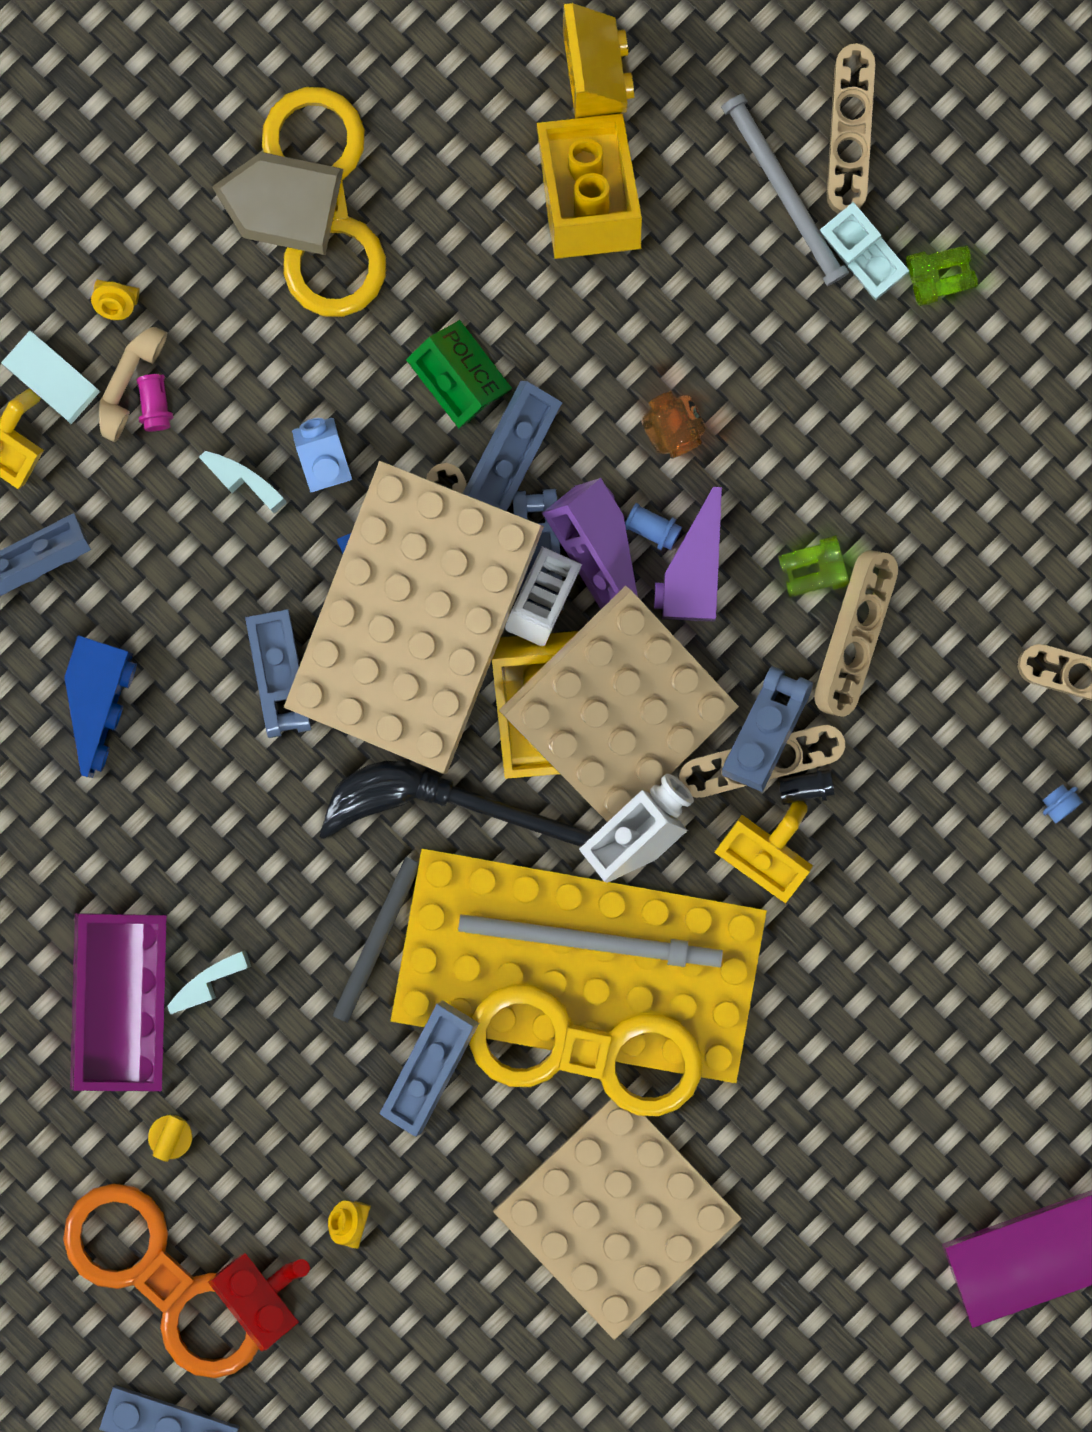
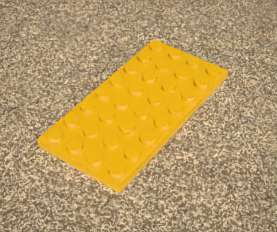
(591, 985)

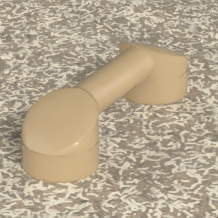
(144, 346)

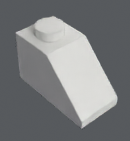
(632, 838)

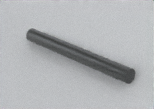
(376, 940)

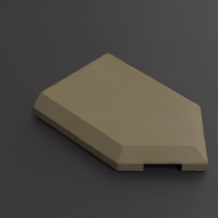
(282, 201)

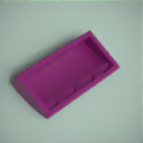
(118, 1002)
(1024, 1260)

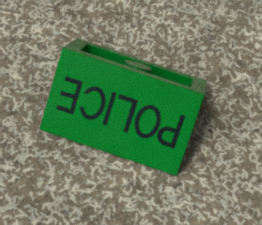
(458, 373)

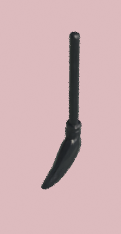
(396, 783)

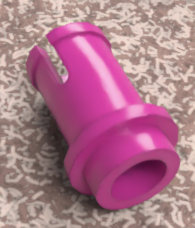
(153, 403)

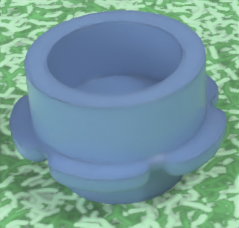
(1061, 803)

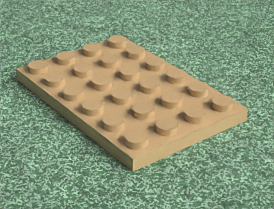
(413, 617)

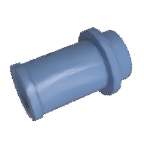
(653, 527)

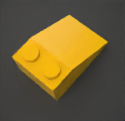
(595, 62)
(589, 186)
(513, 666)

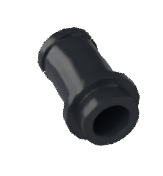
(806, 786)

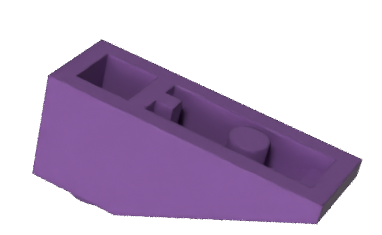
(594, 536)
(692, 576)

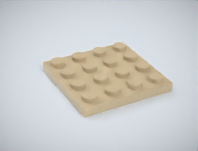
(619, 705)
(617, 1216)

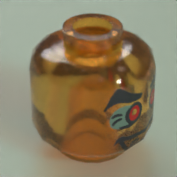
(673, 424)

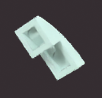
(864, 251)
(50, 377)
(234, 475)
(200, 988)

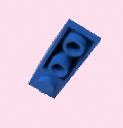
(93, 689)

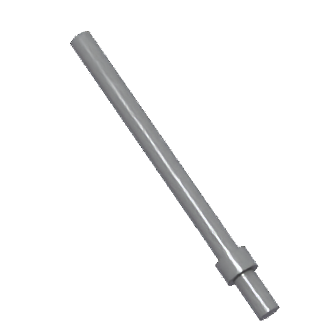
(676, 952)

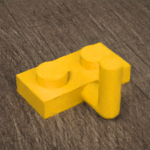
(17, 453)
(765, 856)

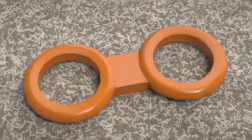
(155, 1276)

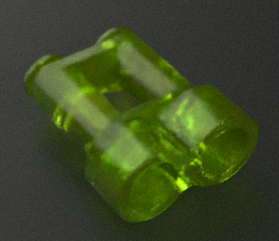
(925, 277)
(830, 562)

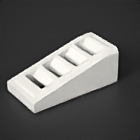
(532, 620)

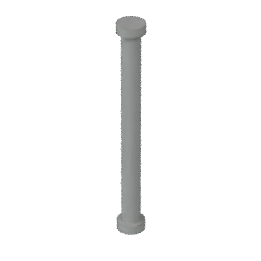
(784, 189)

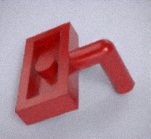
(256, 1300)

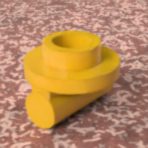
(114, 299)
(170, 1137)
(348, 1223)

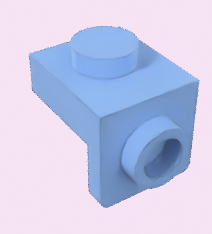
(321, 453)

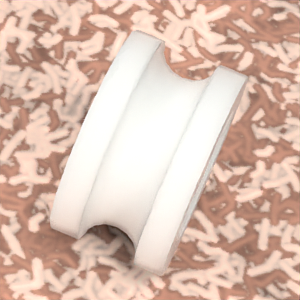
(671, 795)

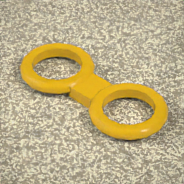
(341, 221)
(586, 1051)

